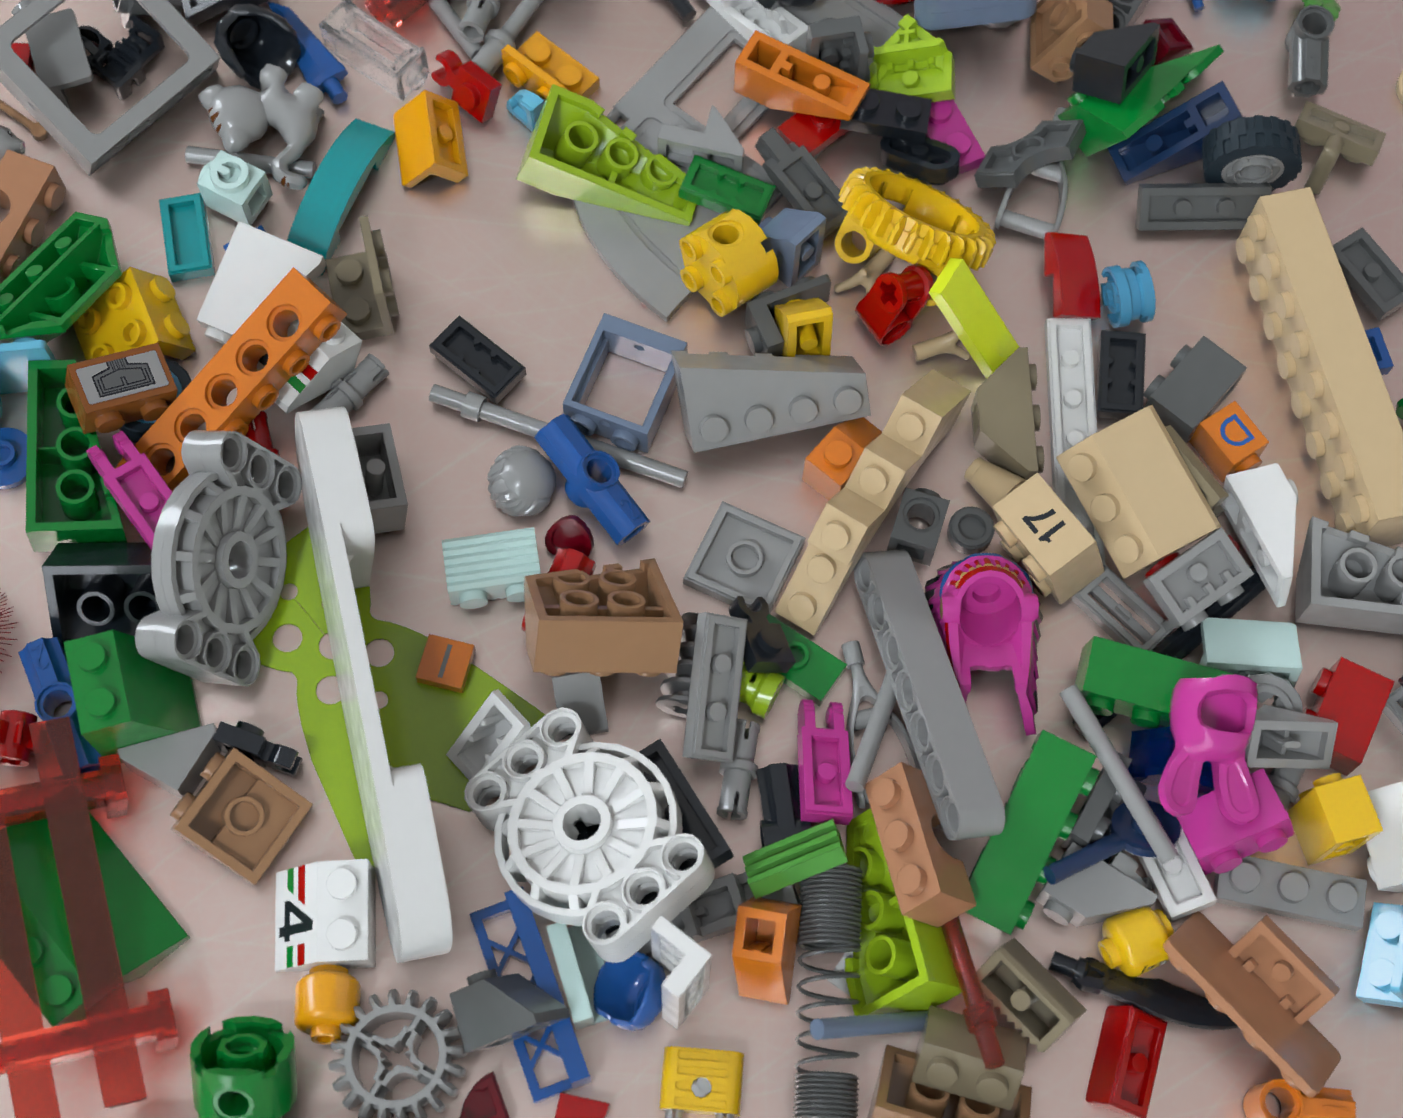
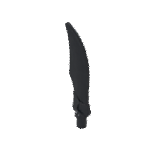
(1146, 994)

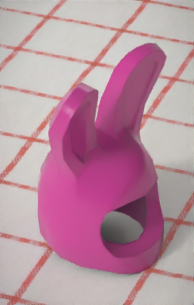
(1212, 724)

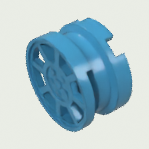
(1128, 294)

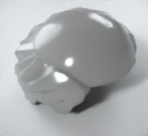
(521, 481)

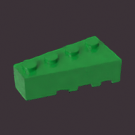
(62, 486)
(1033, 821)

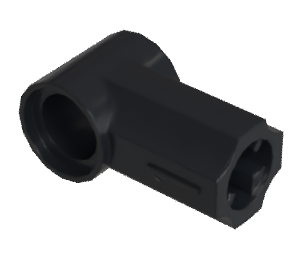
(779, 802)

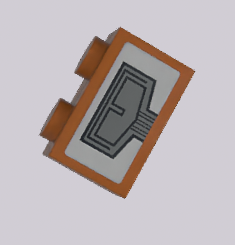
(120, 388)

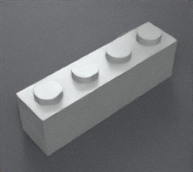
(1349, 581)

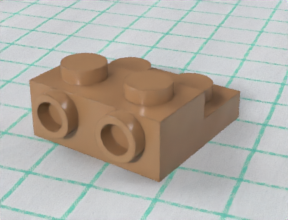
(1062, 27)
(239, 814)

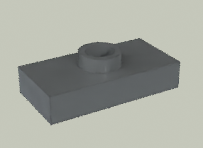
(1370, 273)

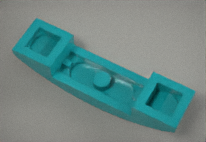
(337, 185)

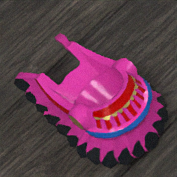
(989, 623)

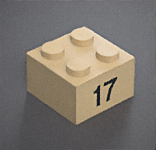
(1047, 539)

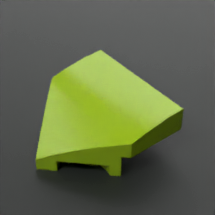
(914, 64)

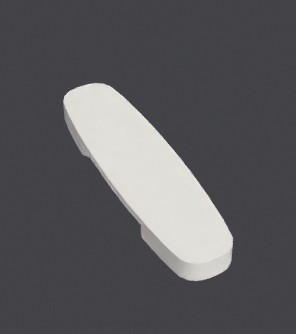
(391, 798)

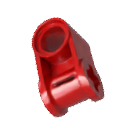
(895, 303)

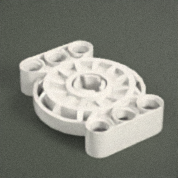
(596, 878)

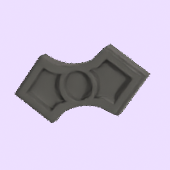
(1046, 144)

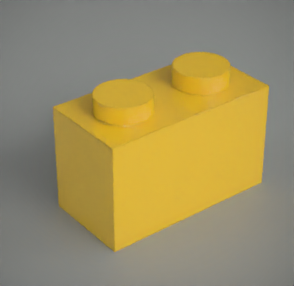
(1334, 818)

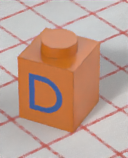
(1229, 441)

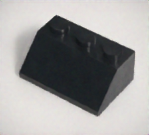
(98, 588)

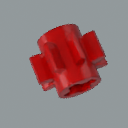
(15, 737)

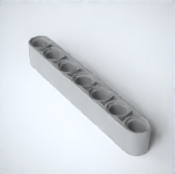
(929, 696)

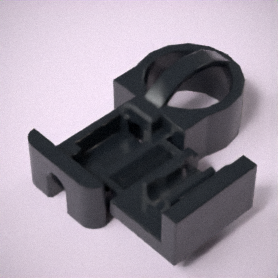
(125, 59)

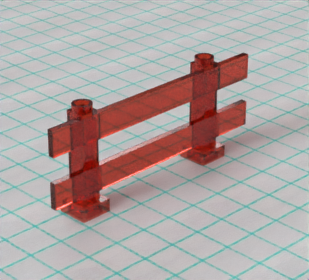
(110, 1026)

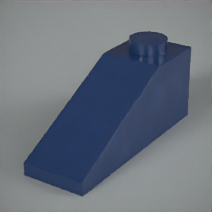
(1175, 136)

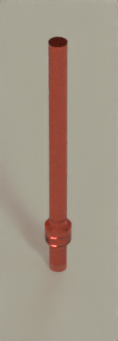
(978, 1013)

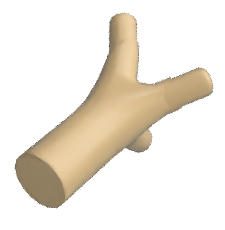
(869, 273)
(940, 345)

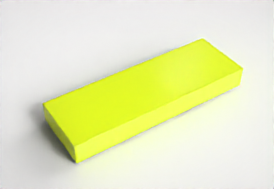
(972, 316)

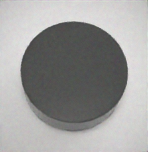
(970, 530)

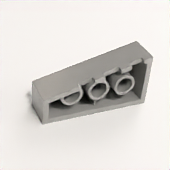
(764, 395)

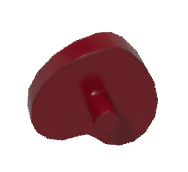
(569, 533)

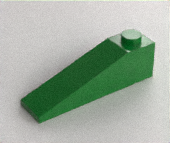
(1113, 122)

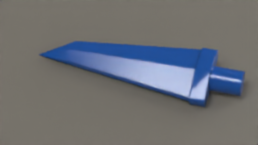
(316, 61)

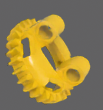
(924, 232)

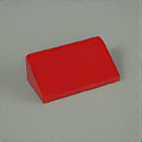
(1126, 1061)

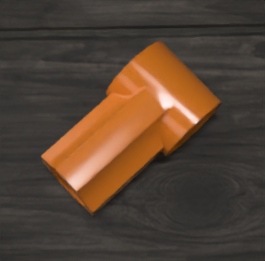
(1295, 1104)

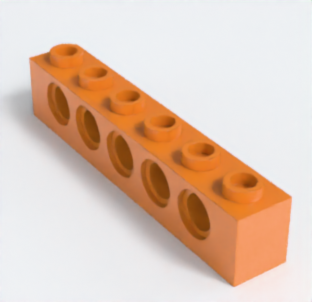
(236, 367)

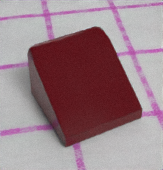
(1171, 41)

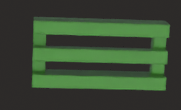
(794, 859)

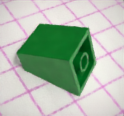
(125, 696)

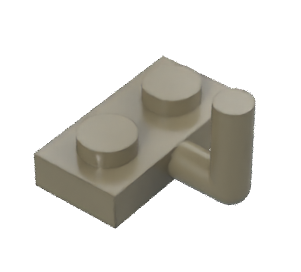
(1338, 136)

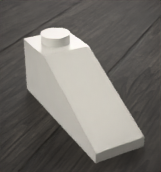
(1264, 519)

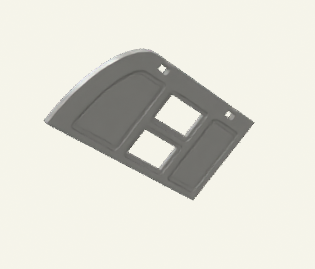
(647, 250)

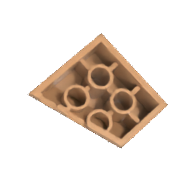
(602, 622)

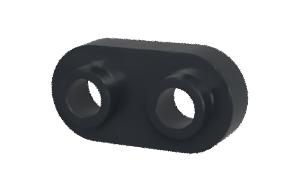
(929, 161)

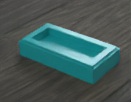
(186, 237)

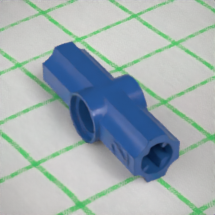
(592, 479)
(51, 685)

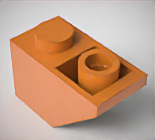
(766, 948)

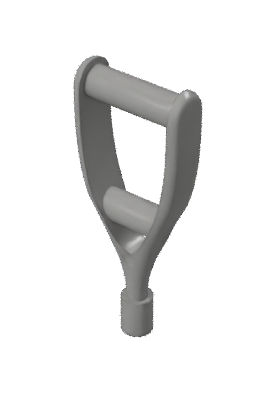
(1028, 225)
(858, 720)

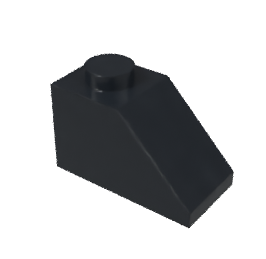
(1114, 61)

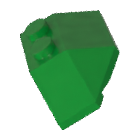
(59, 280)

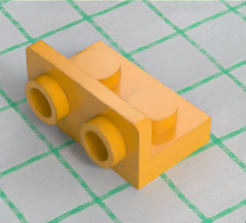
(542, 63)

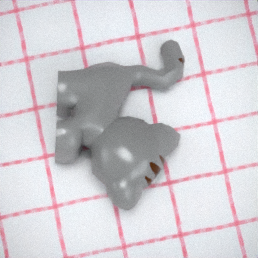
(244, 114)

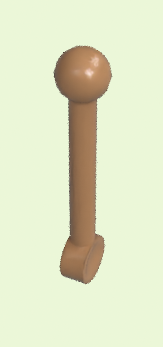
(36, 129)

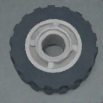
(1252, 152)

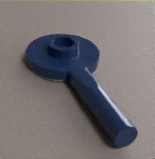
(1124, 836)

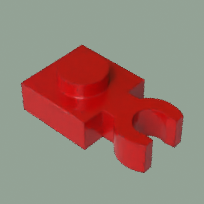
(471, 85)

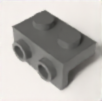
(842, 45)

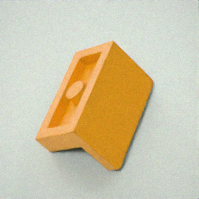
(430, 139)

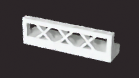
(686, 970)

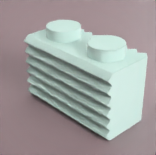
(489, 566)

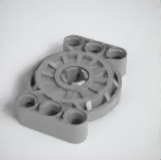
(219, 558)

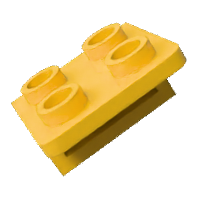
(134, 314)

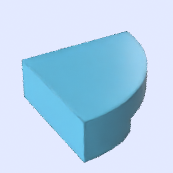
(525, 107)

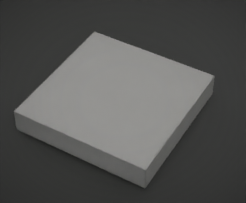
(743, 558)

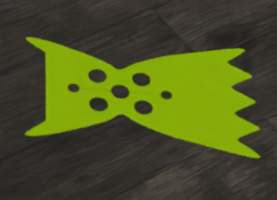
(416, 722)

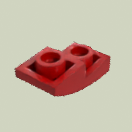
(1074, 276)

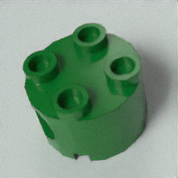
(244, 1069)

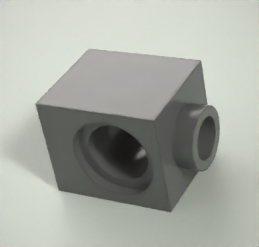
(919, 542)

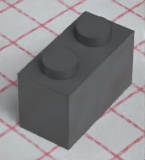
(1195, 387)

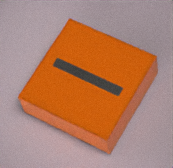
(445, 663)

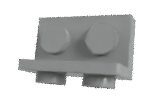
(1197, 579)

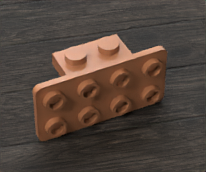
(1265, 990)

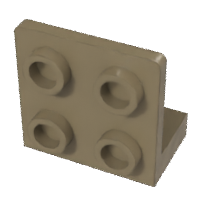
(364, 286)

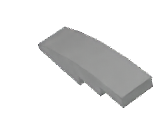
(717, 908)

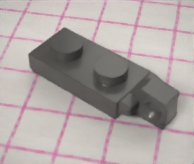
(801, 179)

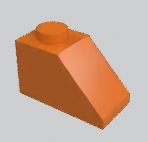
(836, 456)

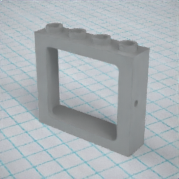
(84, 147)

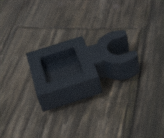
(765, 642)
(250, 742)

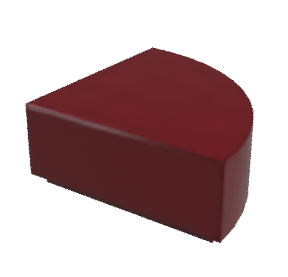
(485, 1100)

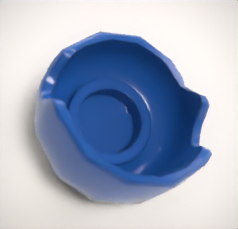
(630, 992)

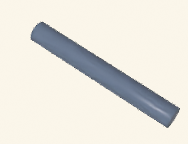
(867, 1025)

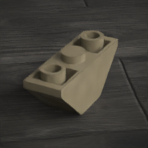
(1007, 419)

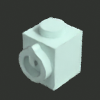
(234, 188)

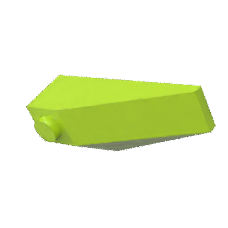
(594, 161)
(901, 959)

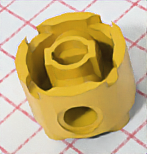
(728, 261)

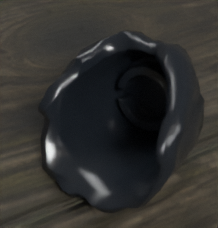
(255, 37)

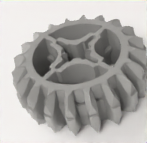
(409, 1037)

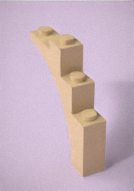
(857, 511)

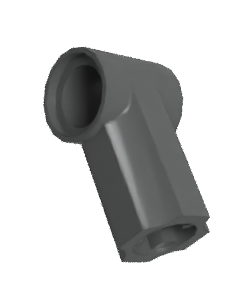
(1309, 51)

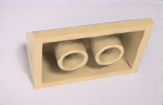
(1138, 491)

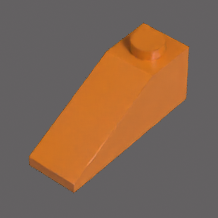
(795, 81)

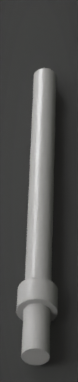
(475, 407)

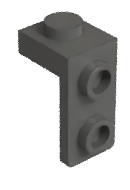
(761, 331)

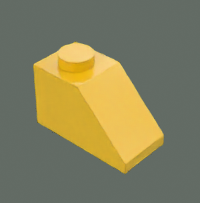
(805, 327)

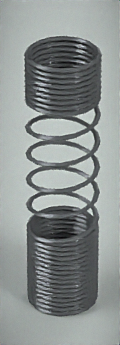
(828, 925)

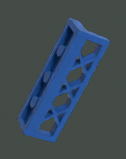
(543, 978)

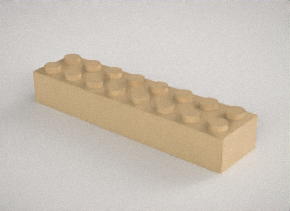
(1326, 363)

